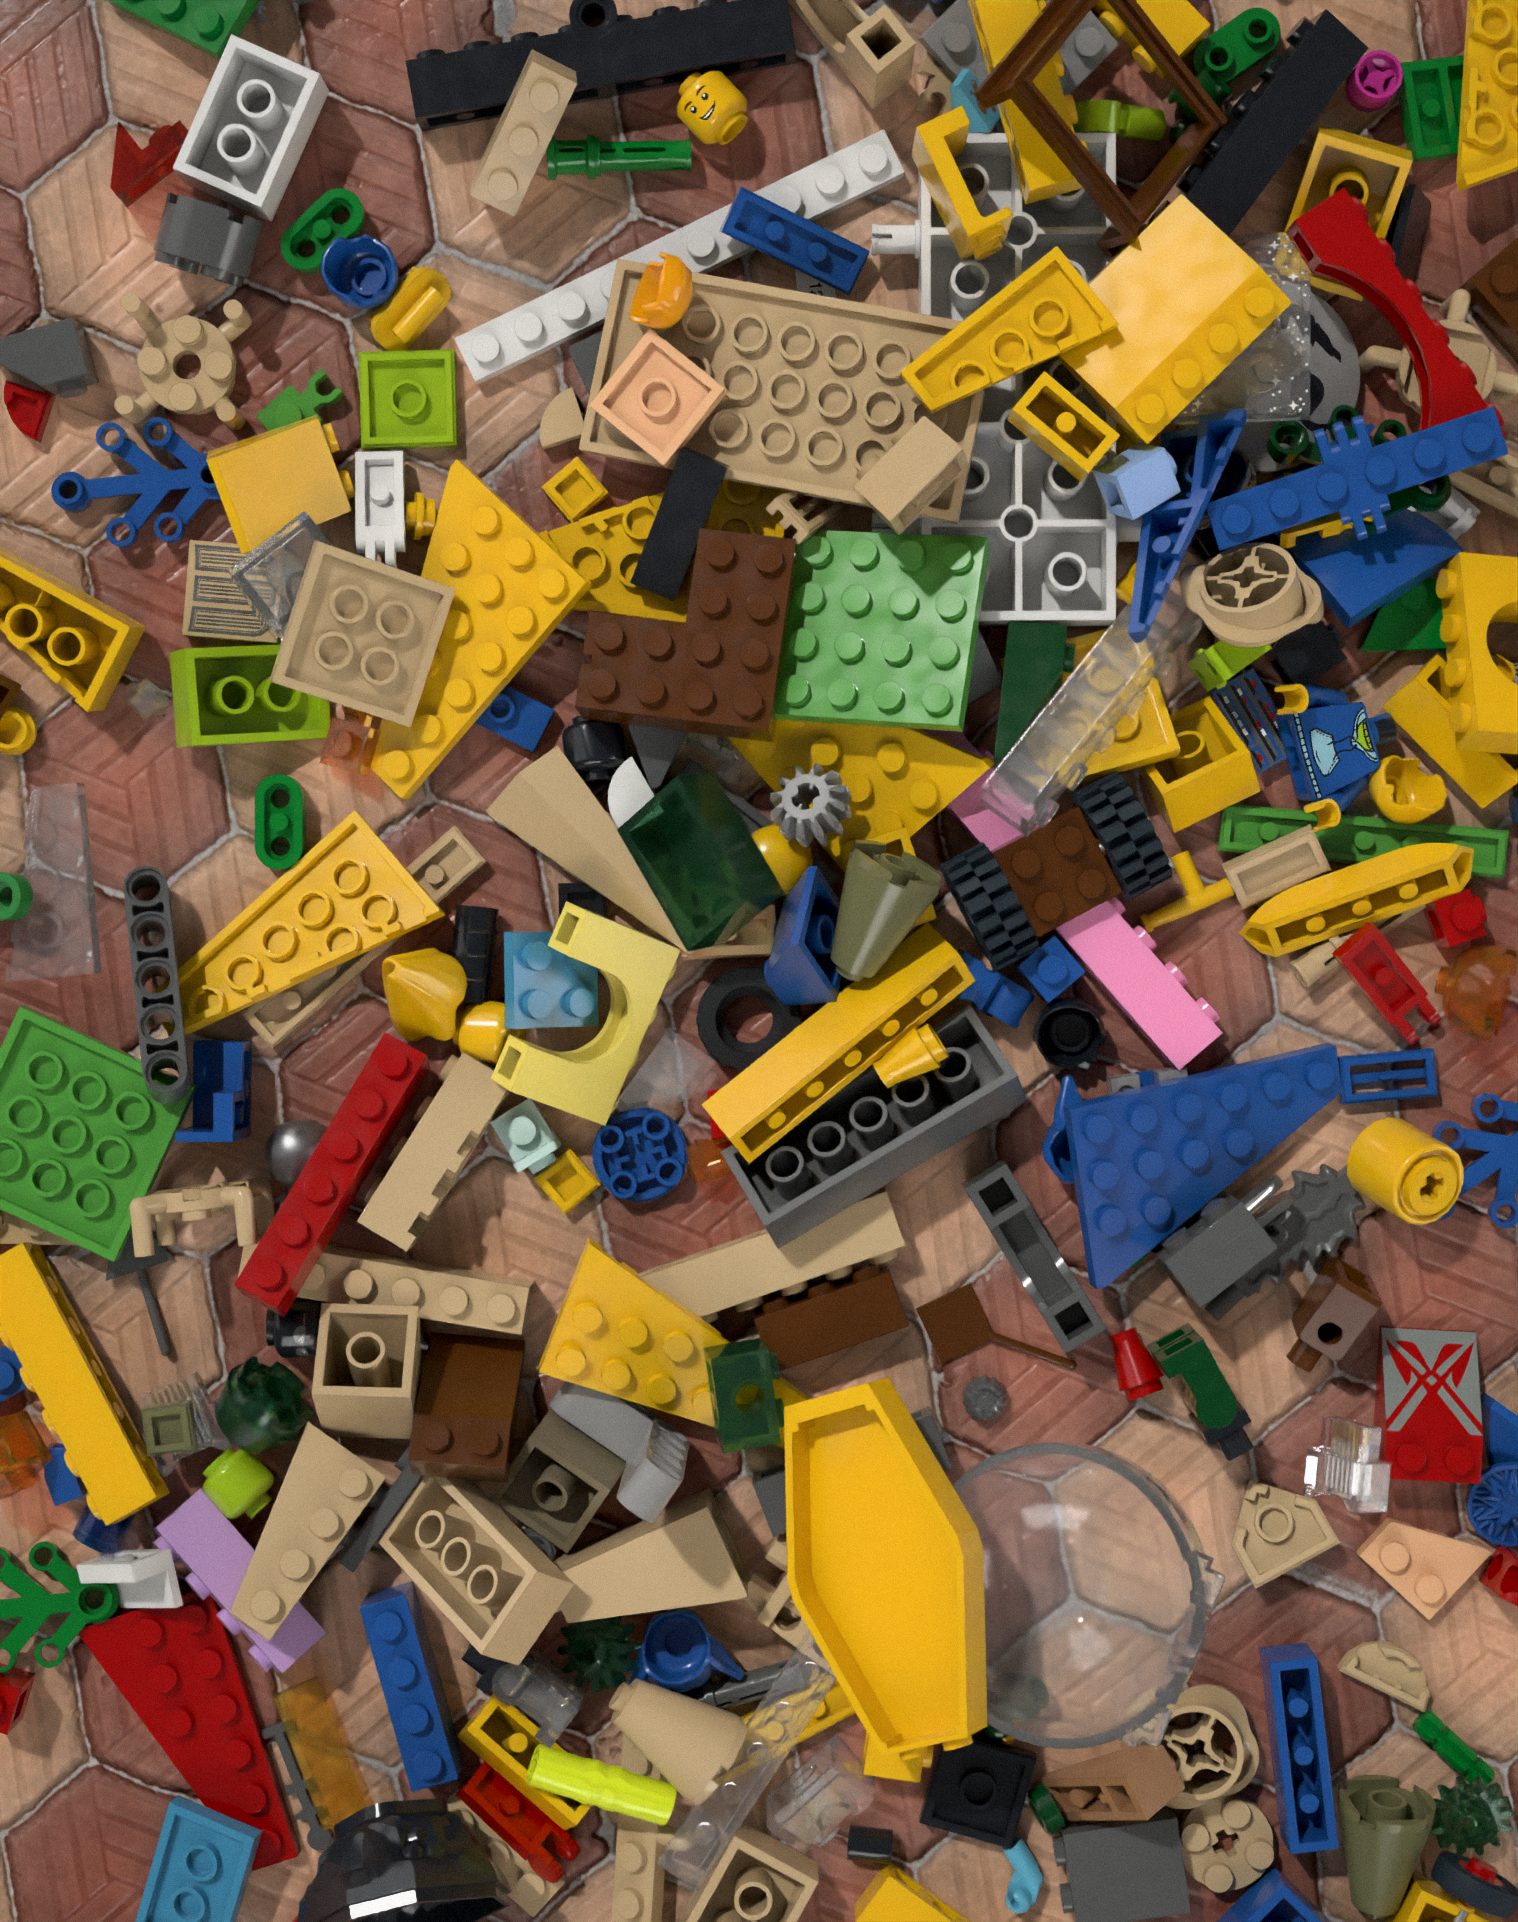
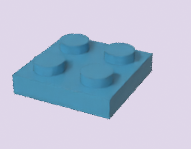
(546, 985)

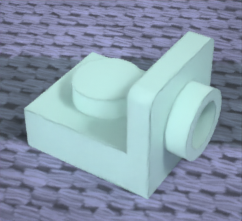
(527, 1136)

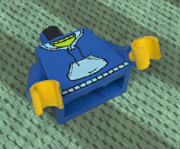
(1329, 747)

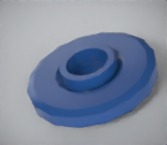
(1494, 1504)

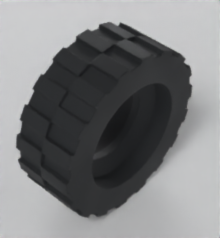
(712, 1014)

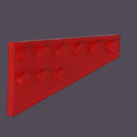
(195, 1701)

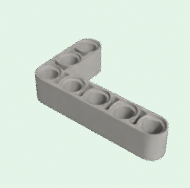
(649, 1445)

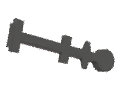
(316, 1836)

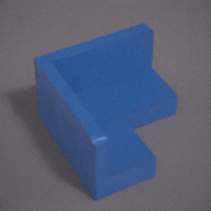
(223, 1094)

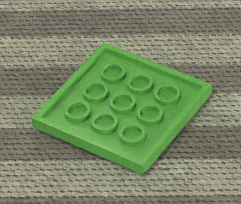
(883, 629)
(78, 1132)

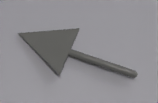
(129, 1263)

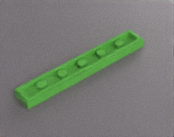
(1358, 837)

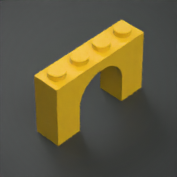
(1484, 701)

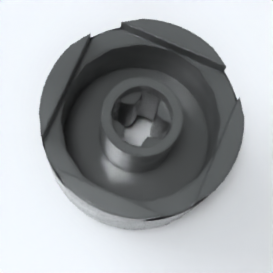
(206, 236)

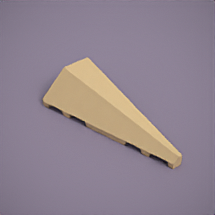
(564, 820)

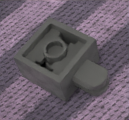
(1222, 1241)

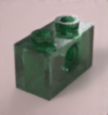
(730, 1369)

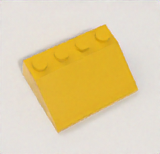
(1183, 315)

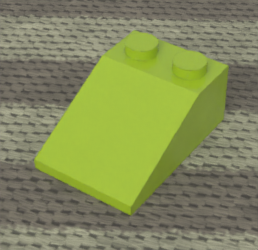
(228, 699)

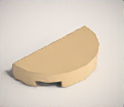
(1388, 1670)

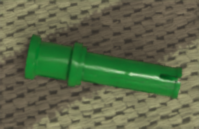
(594, 157)

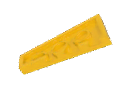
(1015, 330)

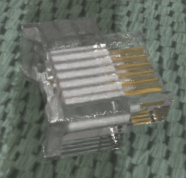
(208, 1431)
(1348, 1465)

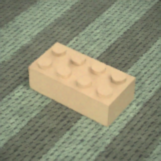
(476, 1566)
(754, 1882)

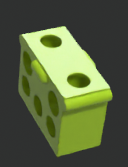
(1222, 662)

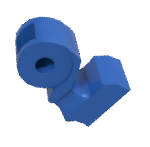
(995, 993)

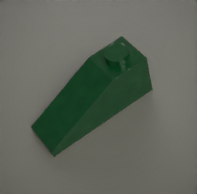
(1031, 677)

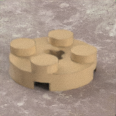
(1232, 1868)

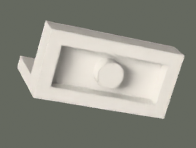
(142, 1577)

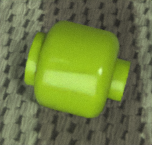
(238, 1483)

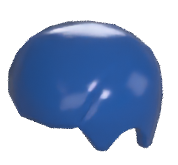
(360, 271)

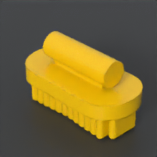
(410, 309)

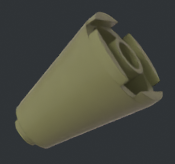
(879, 906)
(1382, 1839)

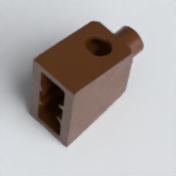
(1343, 1301)

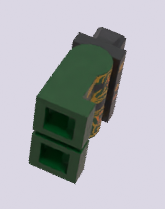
(1204, 1390)

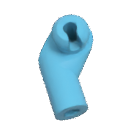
(1026, 1877)

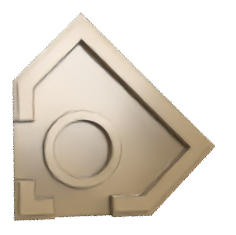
(1278, 1532)

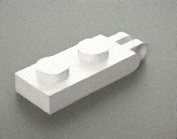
(380, 504)

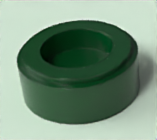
(1045, 1809)

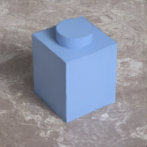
(1137, 480)

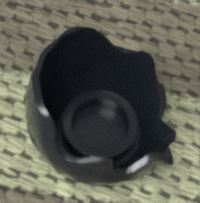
(1069, 1033)

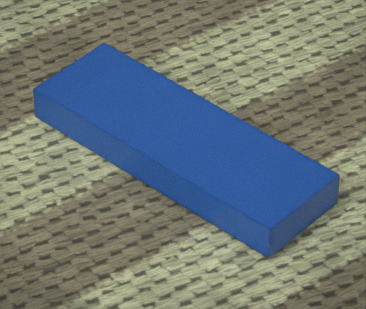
(794, 241)

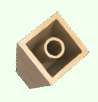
(657, 1565)

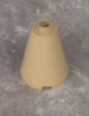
(679, 1735)

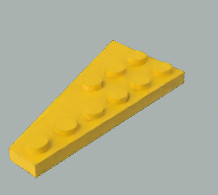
(317, 915)

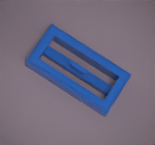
(1427, 1072)

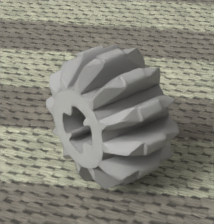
(828, 808)

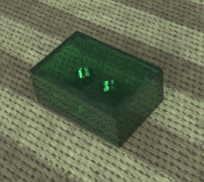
(700, 860)

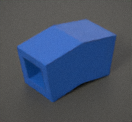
(59, 1479)

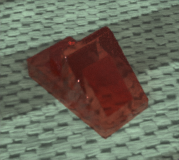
(139, 170)

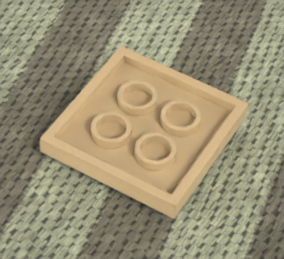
(362, 634)

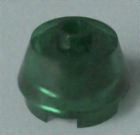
(261, 1406)

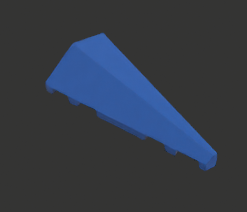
(1169, 527)

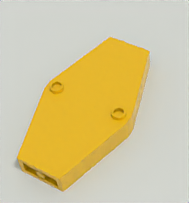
(886, 1569)

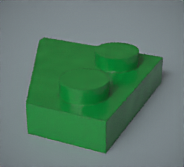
(1431, 107)
(1407, 623)

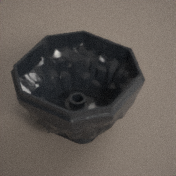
(405, 1867)

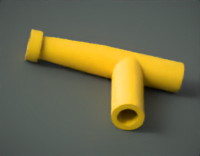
(1196, 898)

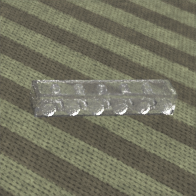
(1084, 715)

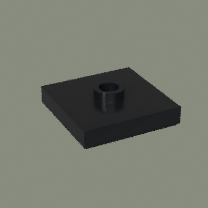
(979, 1790)

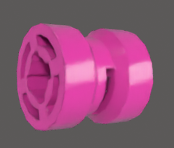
(1379, 72)

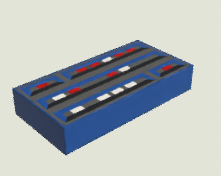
(1251, 715)

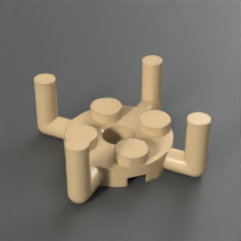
(171, 342)
(1465, 344)
(198, 1203)

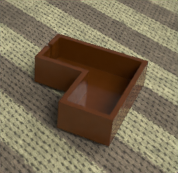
(716, 668)

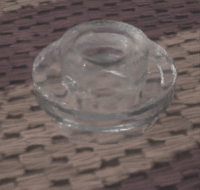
(147, 699)

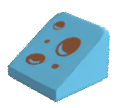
(961, 92)

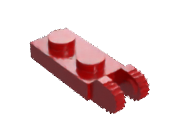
(1385, 980)
(518, 1822)

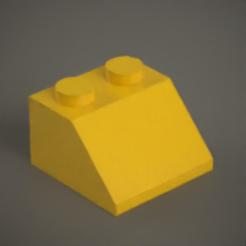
(1207, 775)

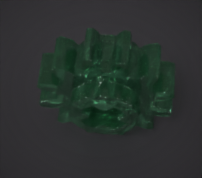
(599, 1652)
(1471, 1815)

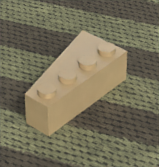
(434, 1153)
(307, 1522)

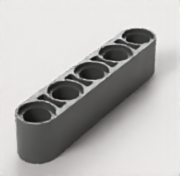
(149, 963)

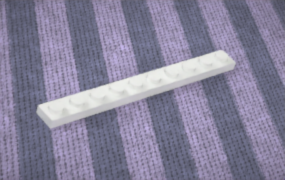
(700, 245)

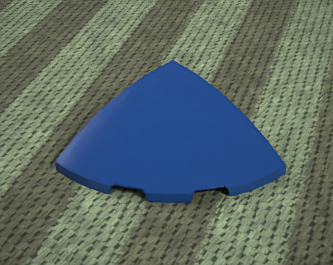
(1376, 570)

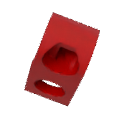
(1502, 1574)

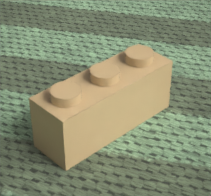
(523, 133)

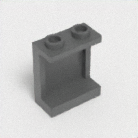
(1123, 1869)

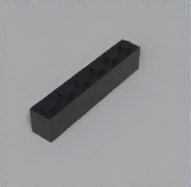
(1270, 120)

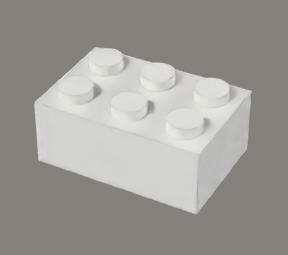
(251, 128)

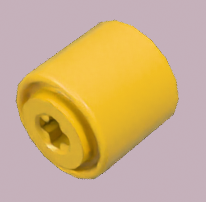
(1405, 1171)

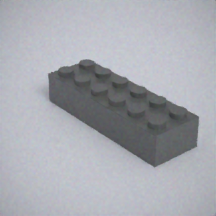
(878, 1132)

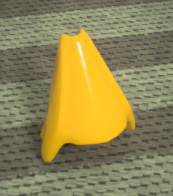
(423, 993)

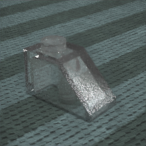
(669, 1074)

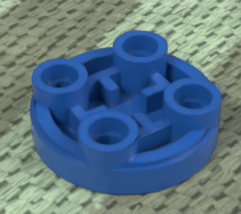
(640, 1154)

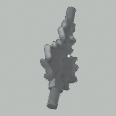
(1311, 1225)

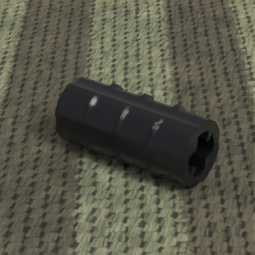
(475, 948)

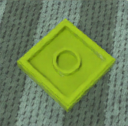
(408, 399)

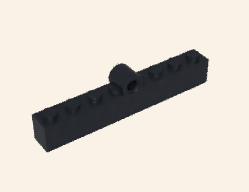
(608, 59)

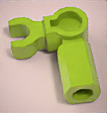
(1125, 120)

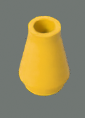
(912, 1056)

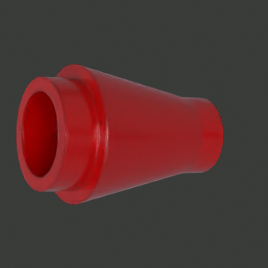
(1135, 1367)

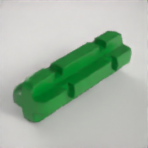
(1452, 1747)

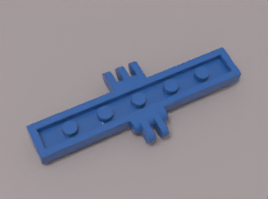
(1356, 478)

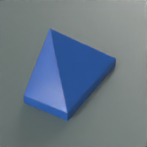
(1499, 1431)

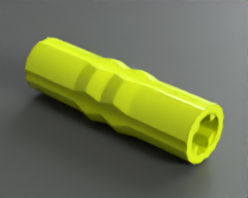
(601, 1785)

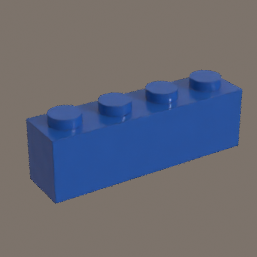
(412, 1686)
(1298, 1748)

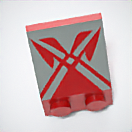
(1429, 1404)

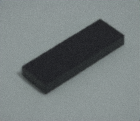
(677, 523)

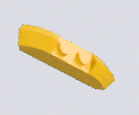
(1358, 896)

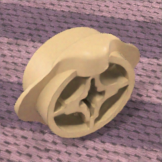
(1251, 594)
(1237, 1770)

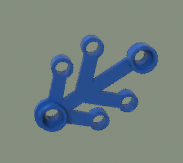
(152, 483)
(1501, 1155)

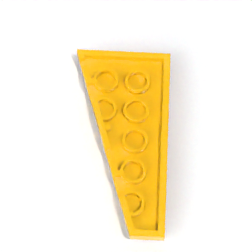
(637, 1343)

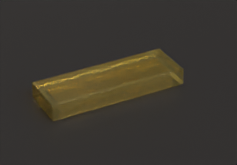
(319, 1752)

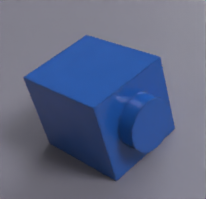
(1049, 969)

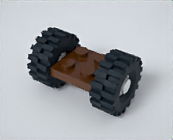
(1057, 871)

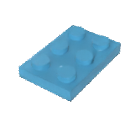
(198, 1866)

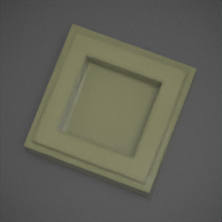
(169, 1428)

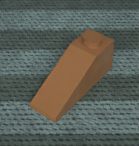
(1116, 1785)

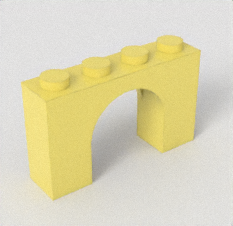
(592, 1076)

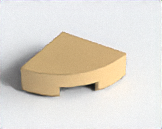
(561, 420)

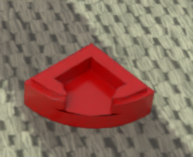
(28, 409)

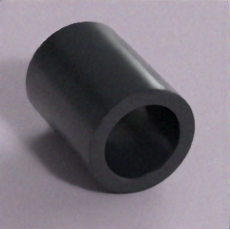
(870, 1844)

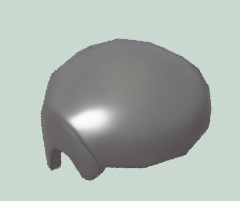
(291, 1148)

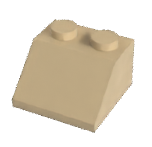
(910, 473)

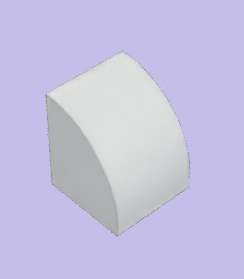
(627, 792)

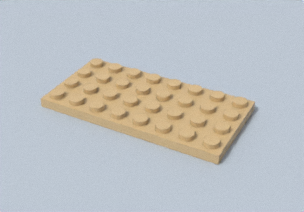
(805, 384)

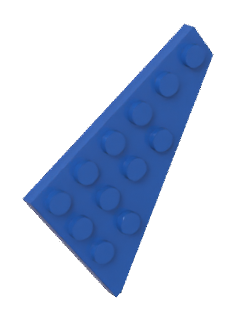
(1172, 1146)

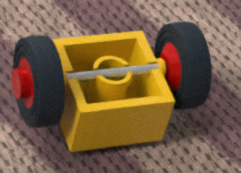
(1463, 1892)

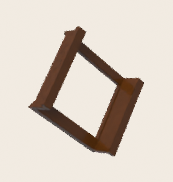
(1028, 56)

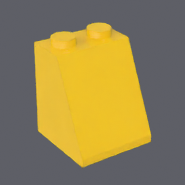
(279, 476)

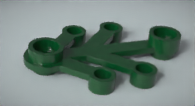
(1297, 438)

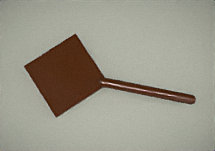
(959, 1324)

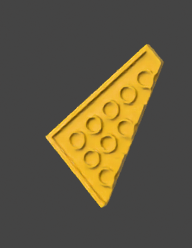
(611, 542)

